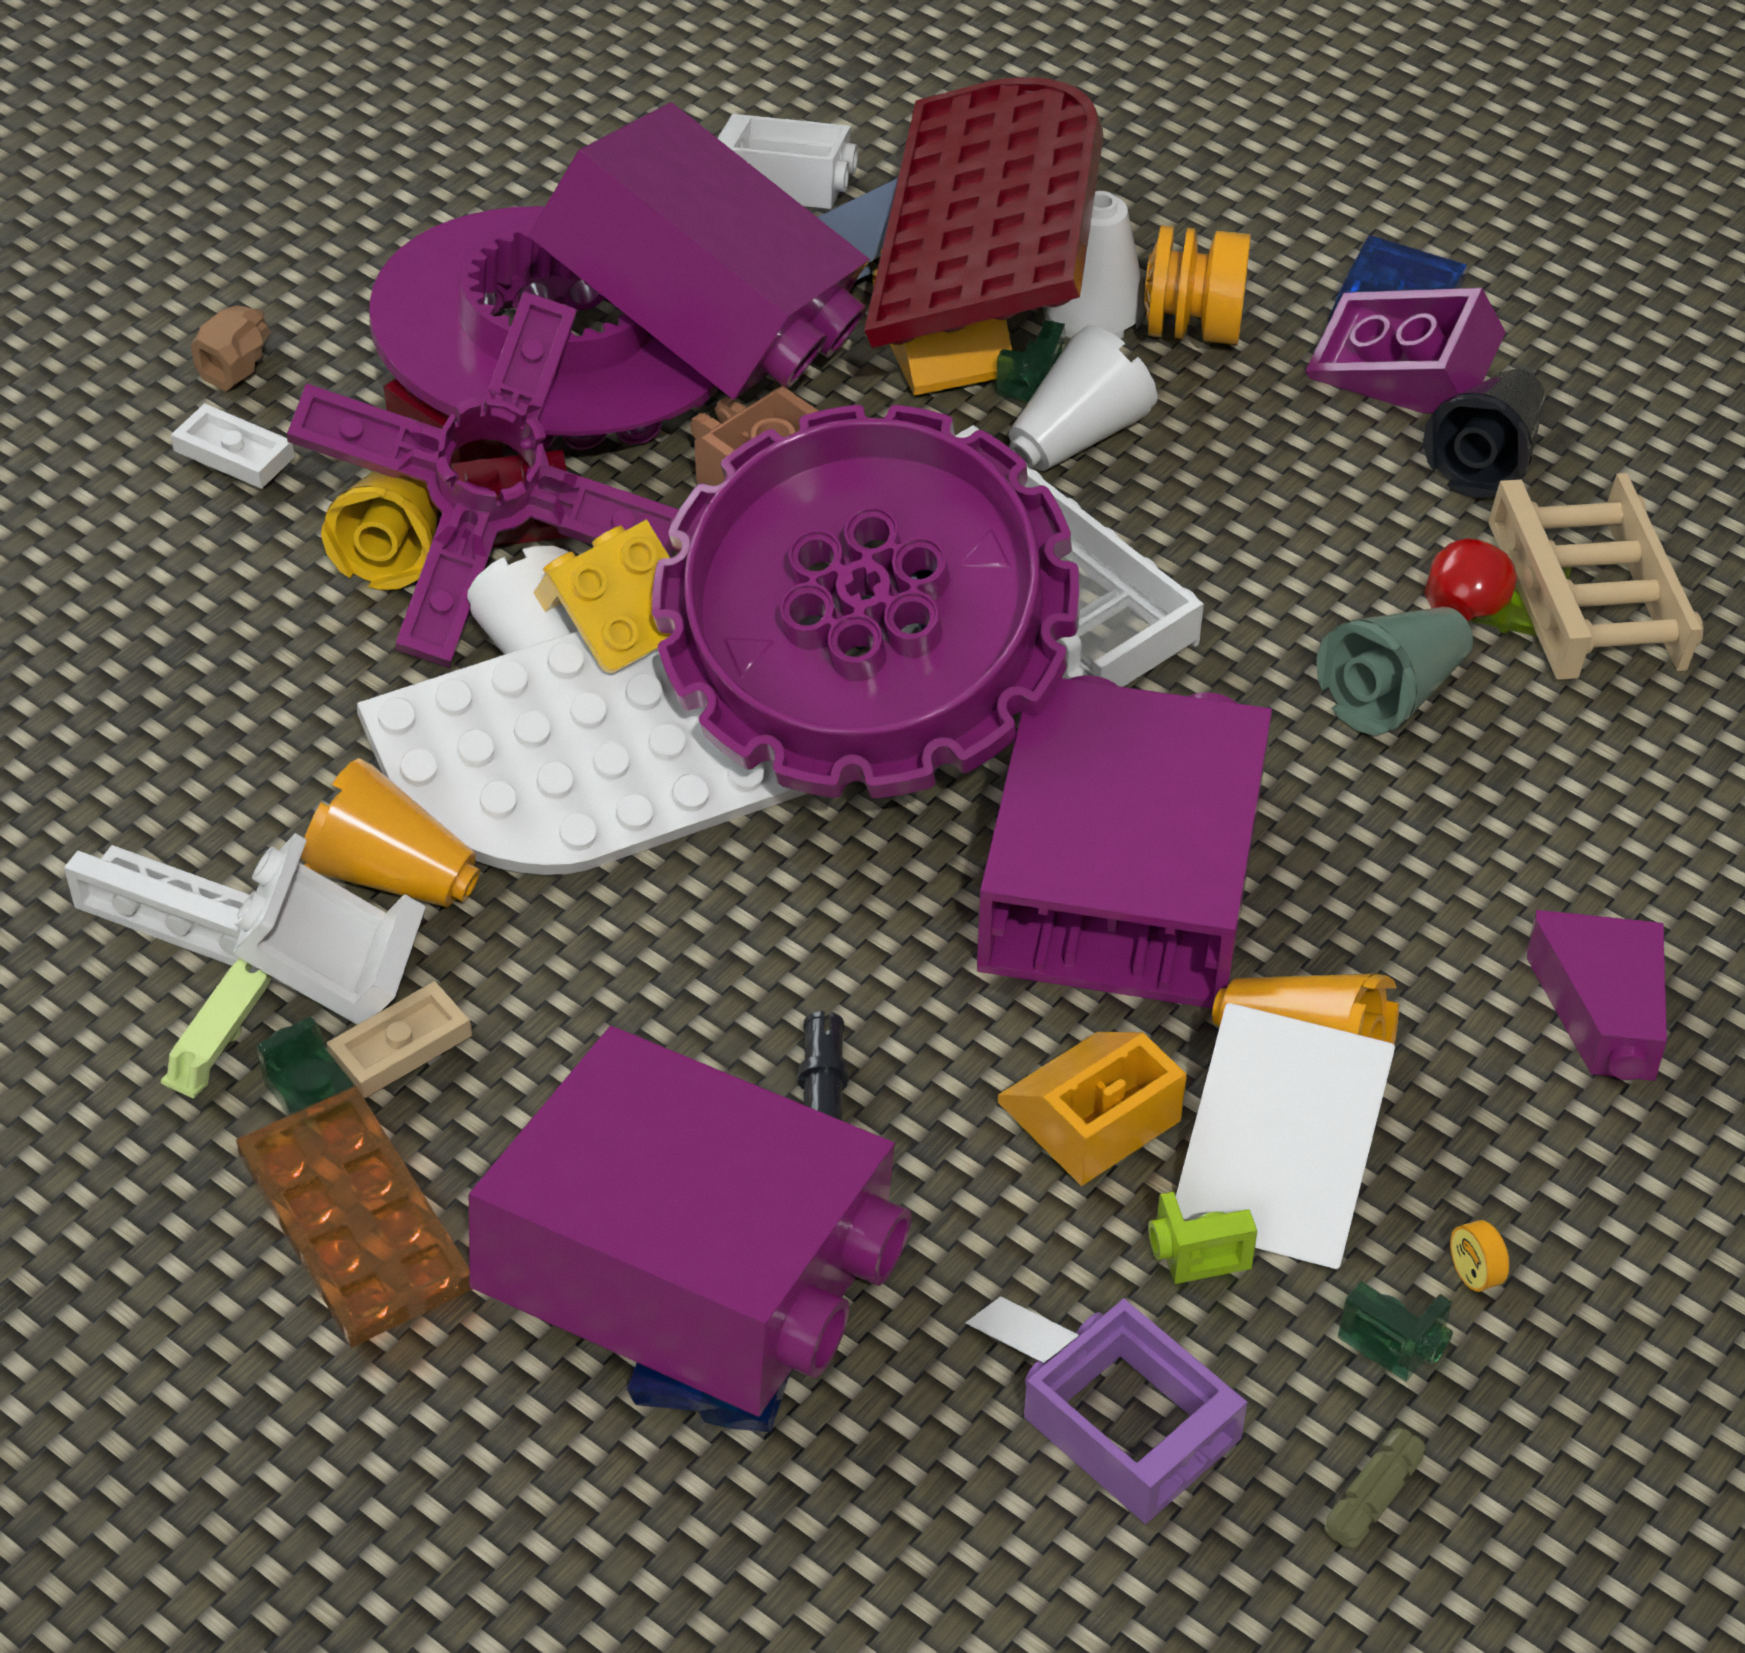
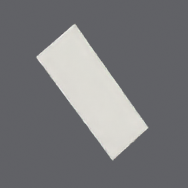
(1022, 1329)

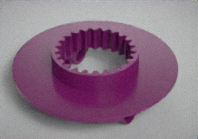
(442, 338)

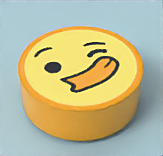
(1479, 1255)

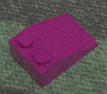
(1409, 345)

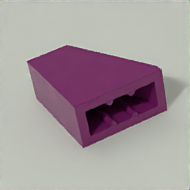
(1605, 988)

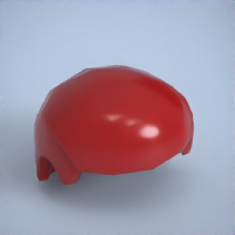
(1471, 578)

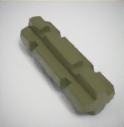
(1374, 1488)

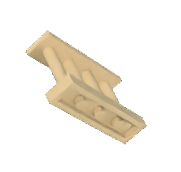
(1555, 601)

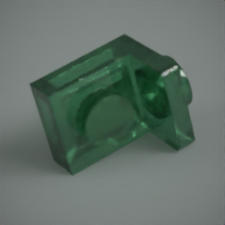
(1023, 372)
(300, 1067)
(1393, 1335)

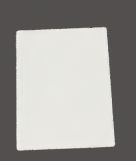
(1285, 1130)

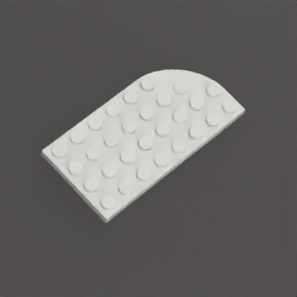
(558, 761)

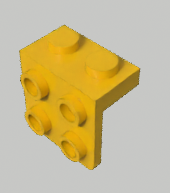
(609, 594)

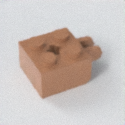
(739, 424)

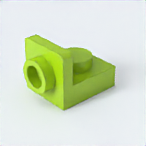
(1203, 1246)

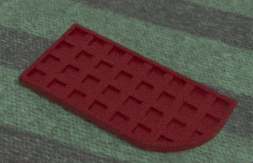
(987, 208)

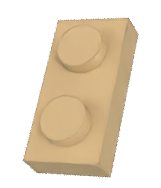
(400, 1039)

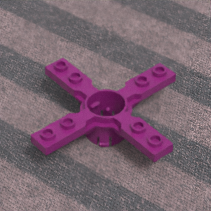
(469, 512)

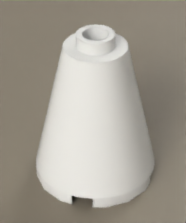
(1111, 278)
(1082, 400)
(506, 604)

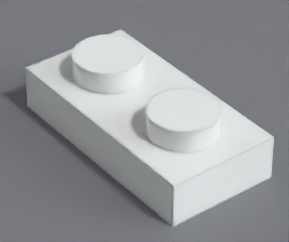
(232, 445)

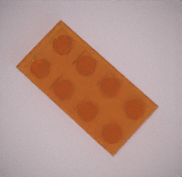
(354, 1216)

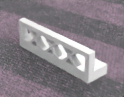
(158, 901)

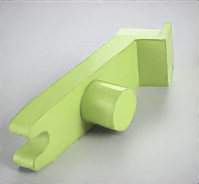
(214, 1028)

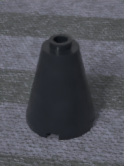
(1486, 433)

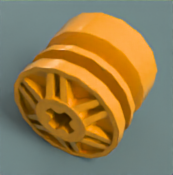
(1198, 285)

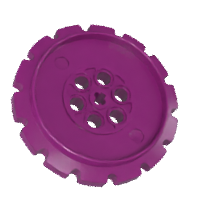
(912, 698)

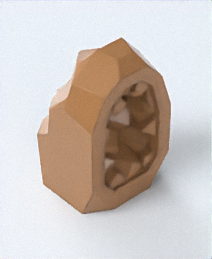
(229, 346)

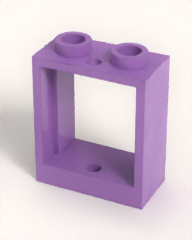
(1179, 1459)

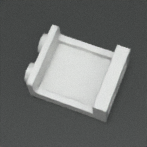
(324, 936)

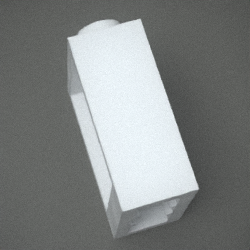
(799, 156)

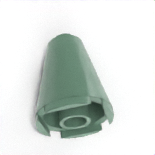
(1390, 664)

